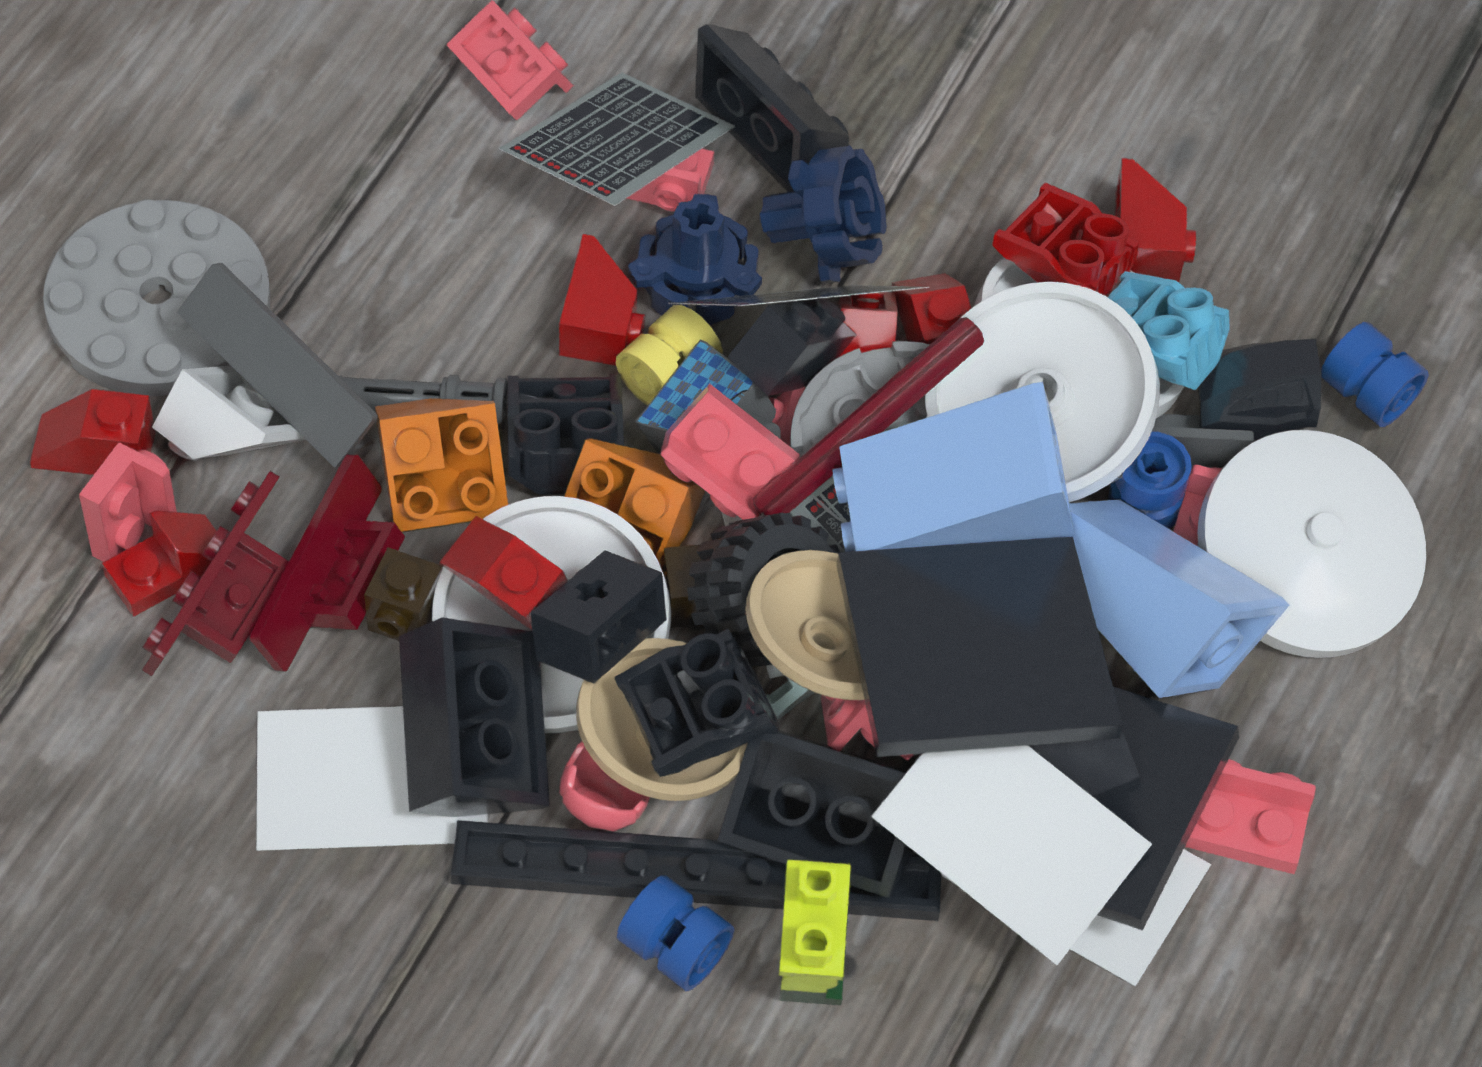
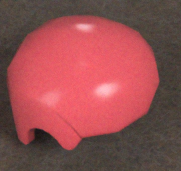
(596, 796)

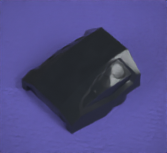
(1263, 388)
(553, 420)
(697, 701)

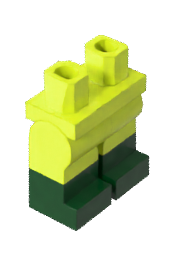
(814, 932)

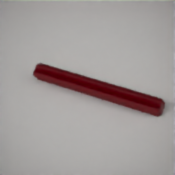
(871, 417)

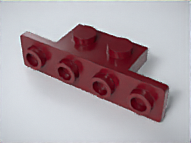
(328, 568)
(231, 593)

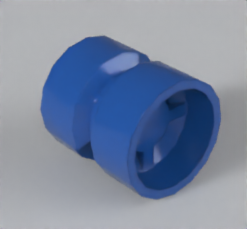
(1367, 368)
(1156, 479)
(658, 921)

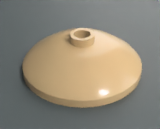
(803, 623)
(620, 749)

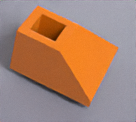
(441, 461)
(638, 490)

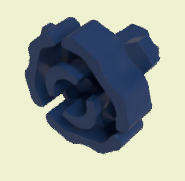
(829, 204)
(700, 256)

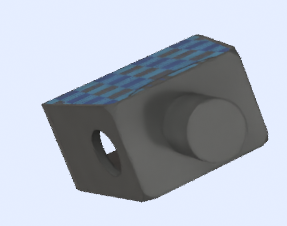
(693, 375)

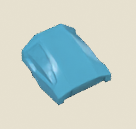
(1178, 324)

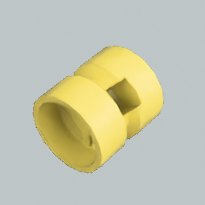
(655, 356)

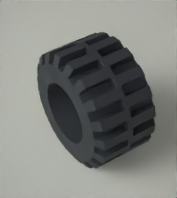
(733, 562)

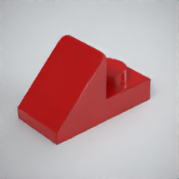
(161, 562)

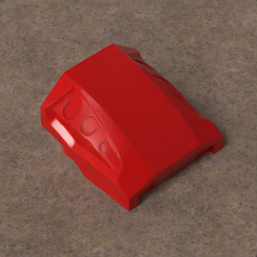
(1068, 242)

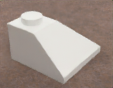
(219, 415)

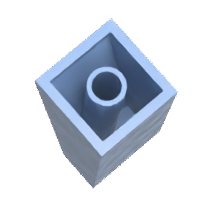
(958, 478)
(1166, 601)

